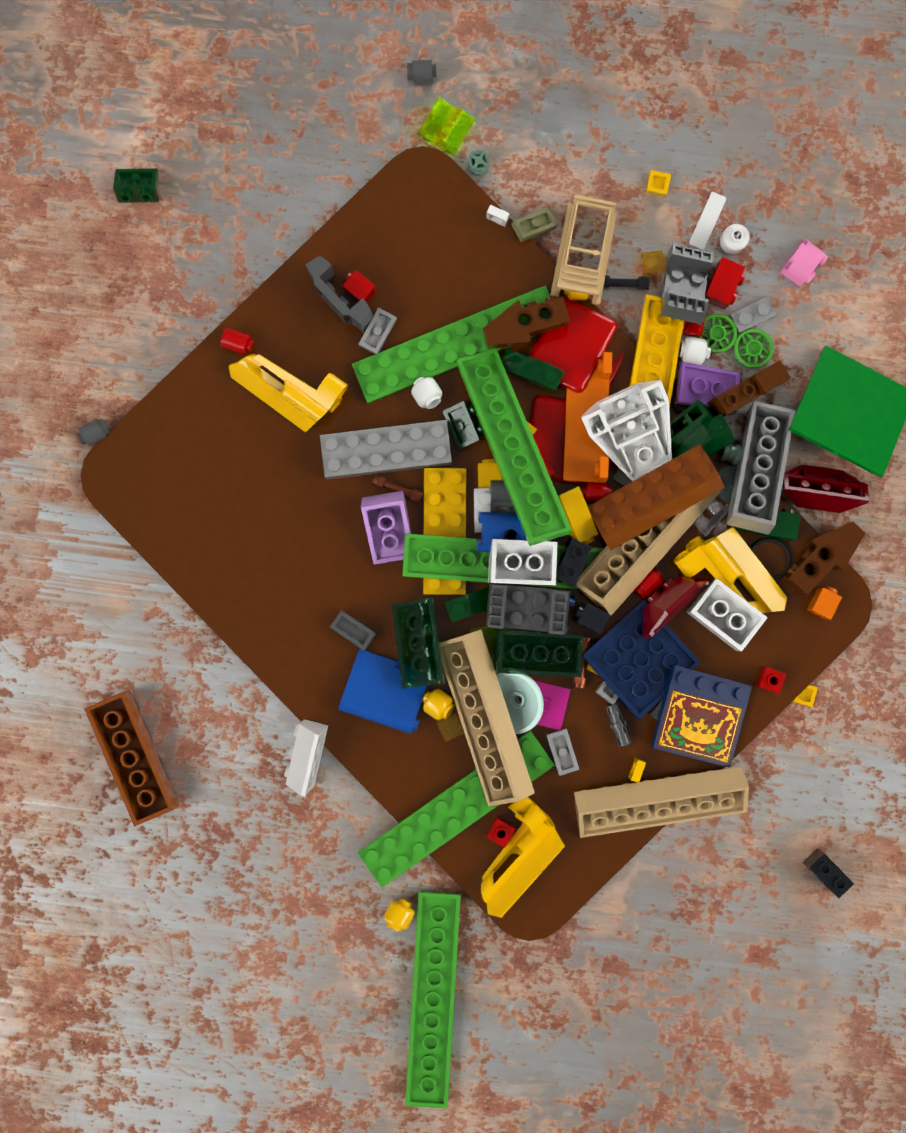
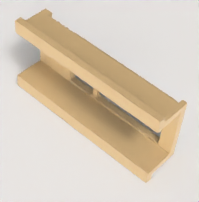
(579, 278)

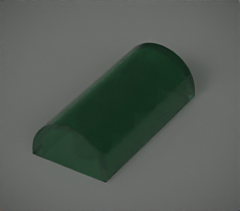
(418, 643)
(538, 653)

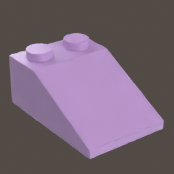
(386, 525)

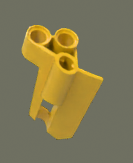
(295, 398)
(728, 559)

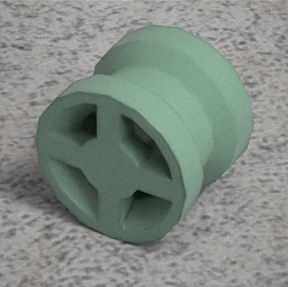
(477, 158)
(731, 453)

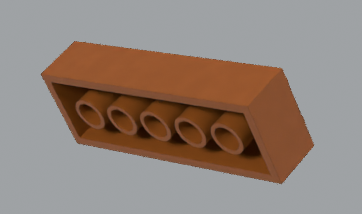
(655, 497)
(131, 757)

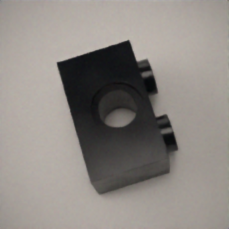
(572, 562)
(591, 617)
(828, 873)

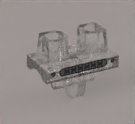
(705, 525)

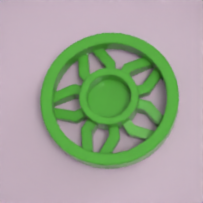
(718, 332)
(753, 348)

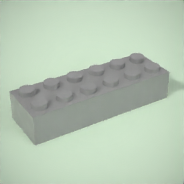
(385, 449)
(761, 468)

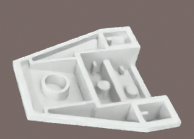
(633, 427)

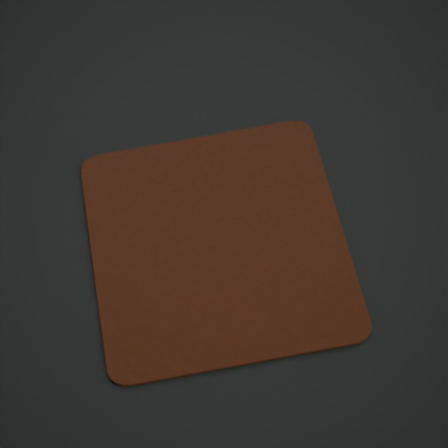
(271, 550)

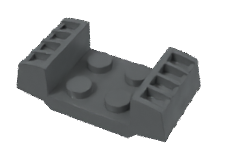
(322, 273)
(686, 284)
(528, 608)

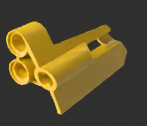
(535, 844)

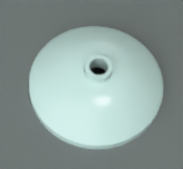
(523, 714)

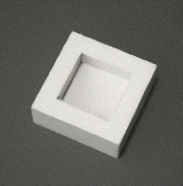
(497, 215)

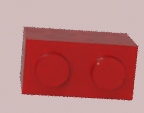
(724, 283)

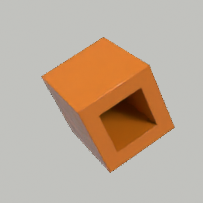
(824, 602)

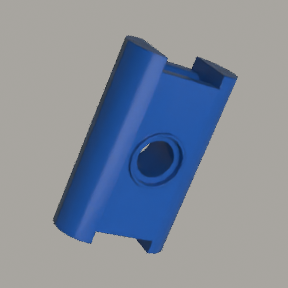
(494, 527)

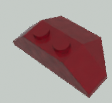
(824, 489)
(669, 602)

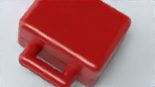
(578, 346)
(549, 420)

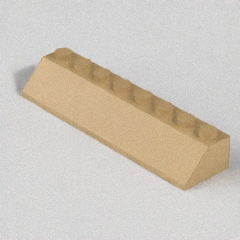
(619, 571)
(485, 719)
(661, 801)

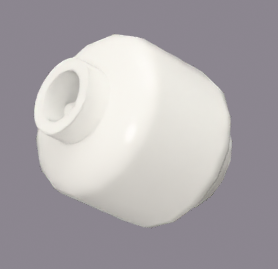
(734, 239)
(694, 350)
(426, 392)

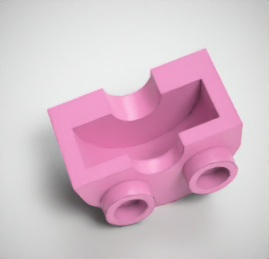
(803, 262)

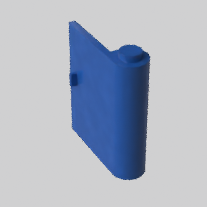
(377, 693)

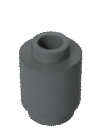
(421, 71)
(93, 432)

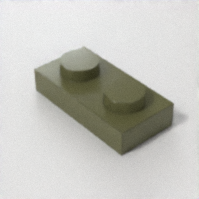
(534, 224)

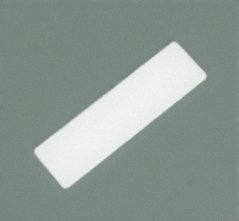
(707, 220)

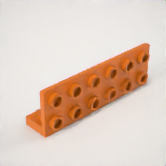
(582, 456)

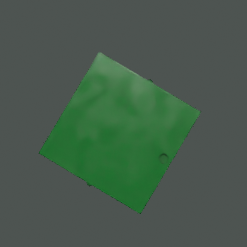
(851, 411)

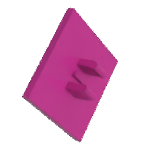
(555, 704)

